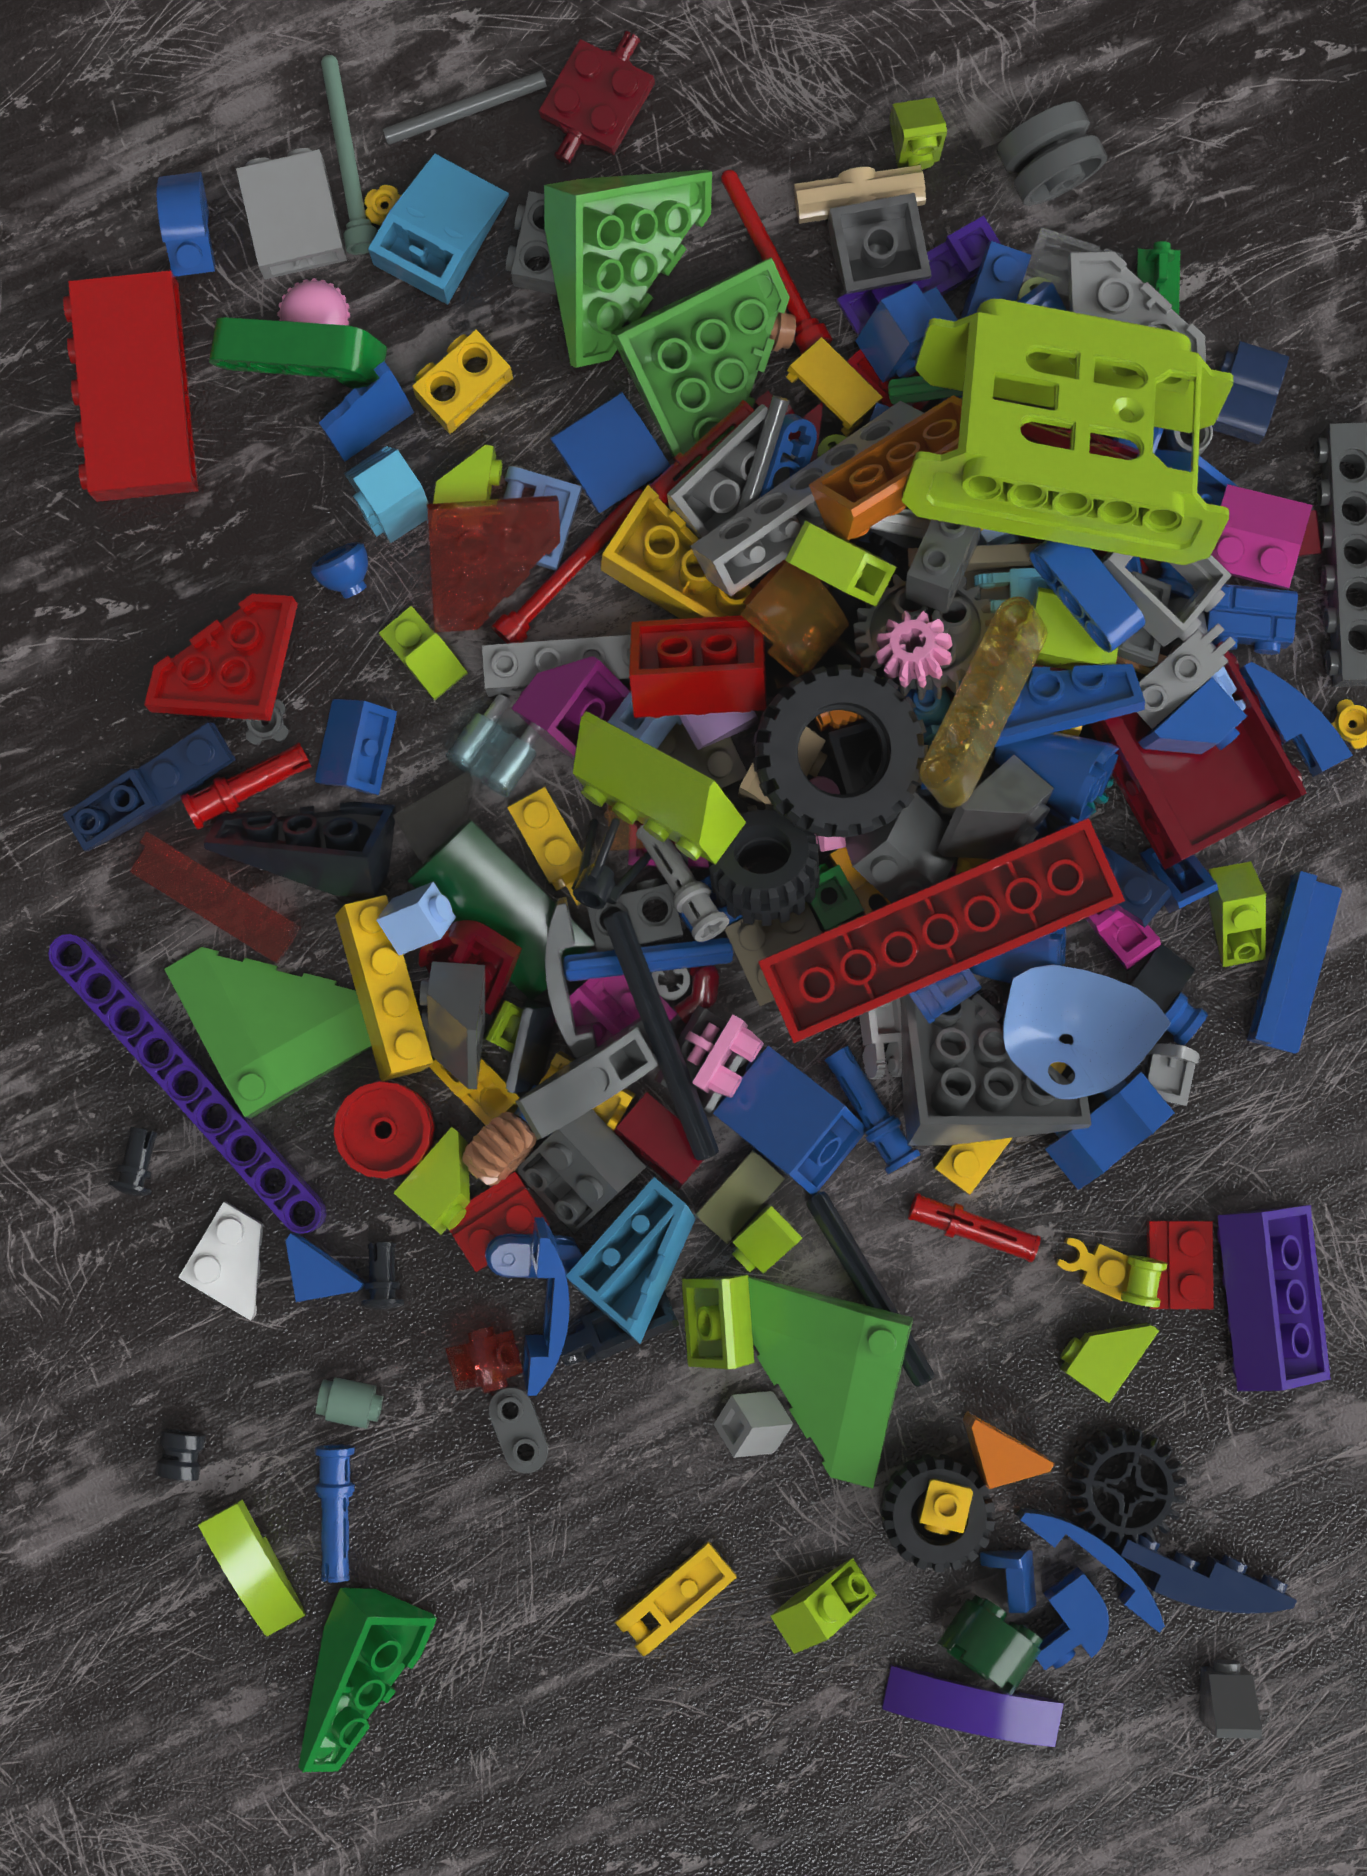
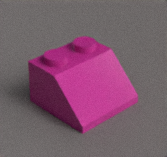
(1261, 536)

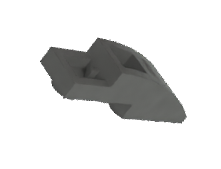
(589, 1080)

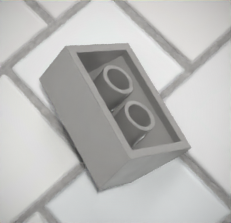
(716, 484)

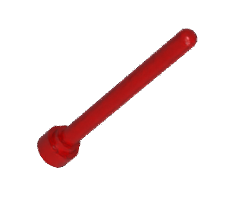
(808, 328)
(514, 626)

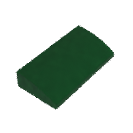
(494, 891)

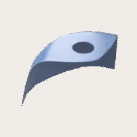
(1108, 1022)

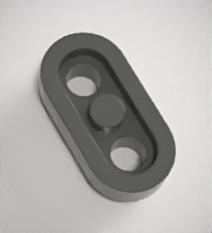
(518, 1430)

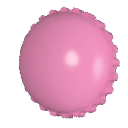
(314, 303)

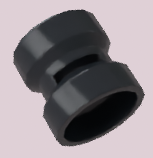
(180, 1455)

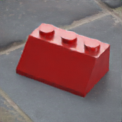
(697, 667)

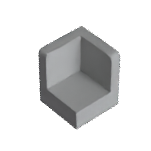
(753, 1424)

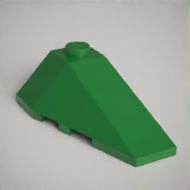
(359, 1659)

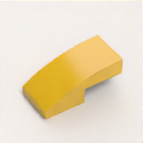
(488, 1099)

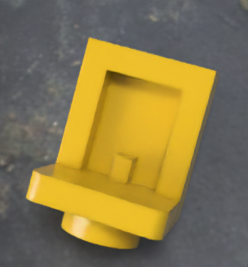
(944, 1507)

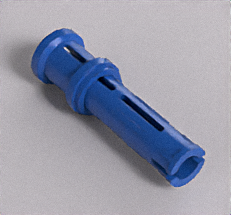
(881, 1127)
(334, 1490)

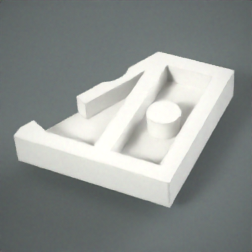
(228, 1260)

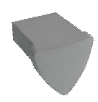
(1172, 1071)

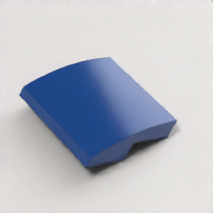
(610, 452)

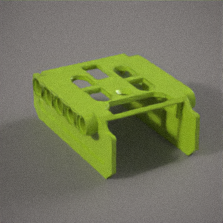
(1098, 381)

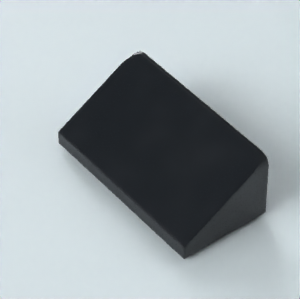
(531, 1046)

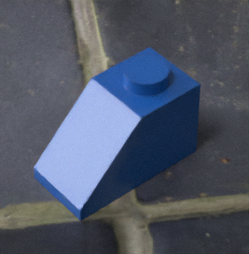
(1197, 723)

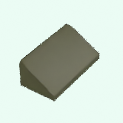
(739, 1196)

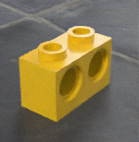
(471, 388)

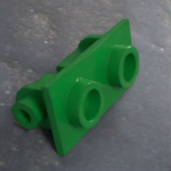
(1161, 270)

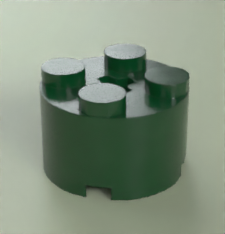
(990, 1645)

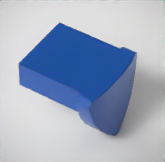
(1018, 1576)

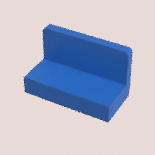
(356, 745)

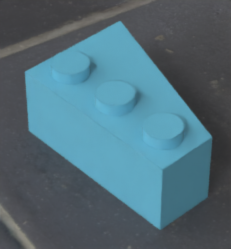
(388, 494)

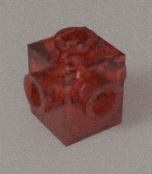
(484, 1360)

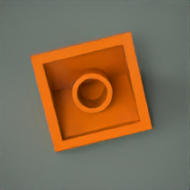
(1001, 1457)

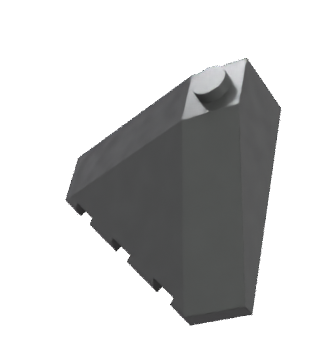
(966, 1086)

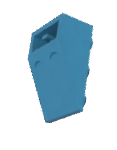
(437, 228)

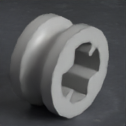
(682, 989)

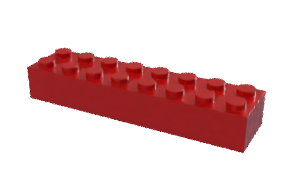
(941, 930)

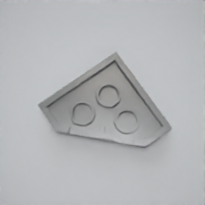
(1108, 289)

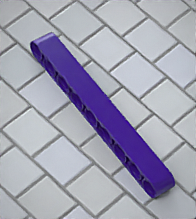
(167, 1075)

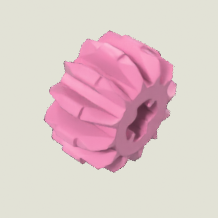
(924, 659)

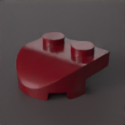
(476, 944)

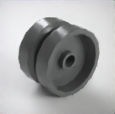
(1051, 153)

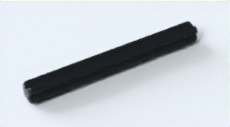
(864, 1278)

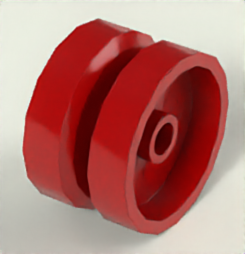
(368, 1108)

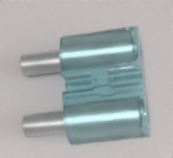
(491, 752)

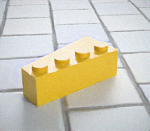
(656, 561)

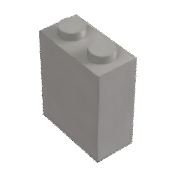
(291, 213)

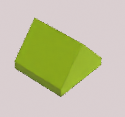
(504, 1026)

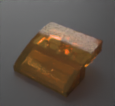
(797, 617)

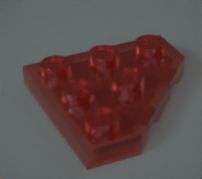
(485, 554)

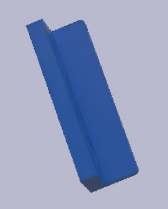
(1294, 963)

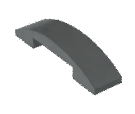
(560, 936)

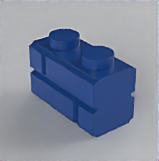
(1255, 617)

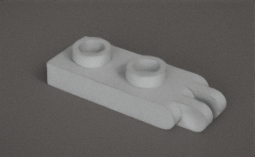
(1182, 674)

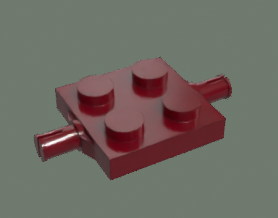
(597, 97)

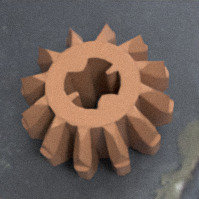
(499, 1148)

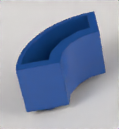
(1118, 1123)

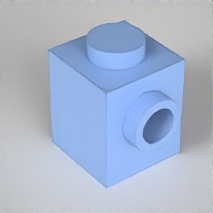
(416, 918)

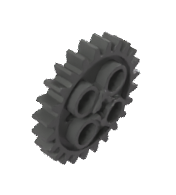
(965, 635)

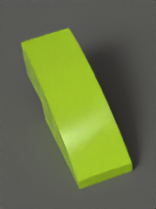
(252, 1568)

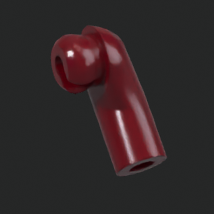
(704, 991)

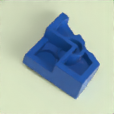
(366, 414)

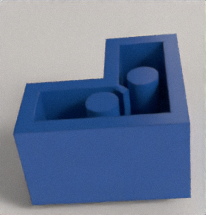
(897, 330)

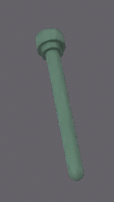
(359, 229)

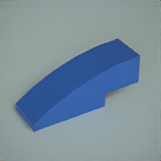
(1296, 719)

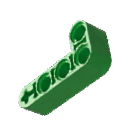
(297, 349)

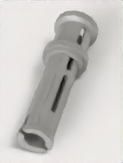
(690, 895)

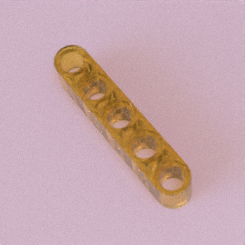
(983, 722)

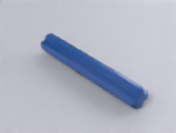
(657, 957)

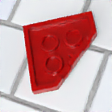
(229, 665)

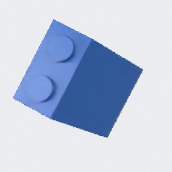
(791, 1120)

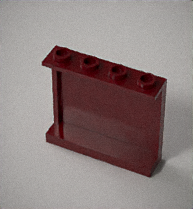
(1204, 797)

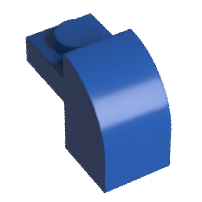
(184, 223)
(1083, 1617)

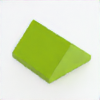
(1066, 639)
(718, 1322)

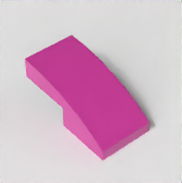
(1124, 936)

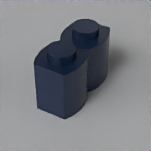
(1254, 391)

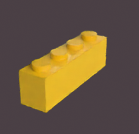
(383, 991)

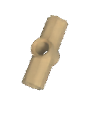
(856, 186)

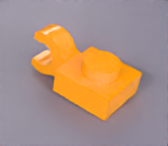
(859, 884)

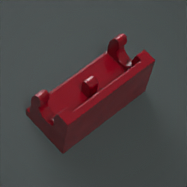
(658, 1141)

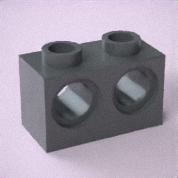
(531, 243)
(941, 564)
(633, 904)

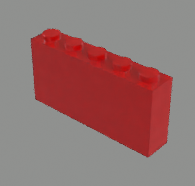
(131, 386)

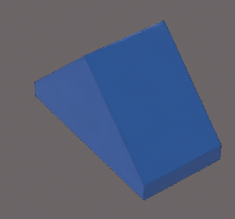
(1186, 879)
(316, 1272)

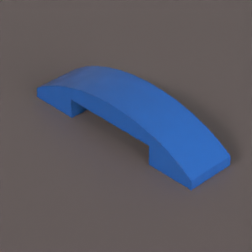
(544, 1350)
(1134, 1596)

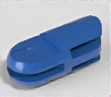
(511, 1254)

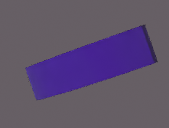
(949, 264)
(972, 1708)

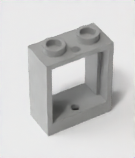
(1204, 575)

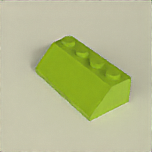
(654, 790)

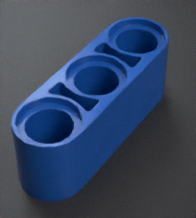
(1088, 592)

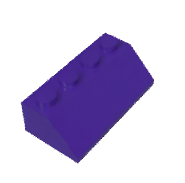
(1273, 1298)

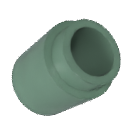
(349, 1402)

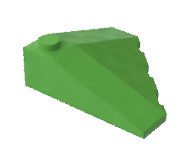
(611, 244)
(703, 353)
(267, 1026)
(835, 1368)

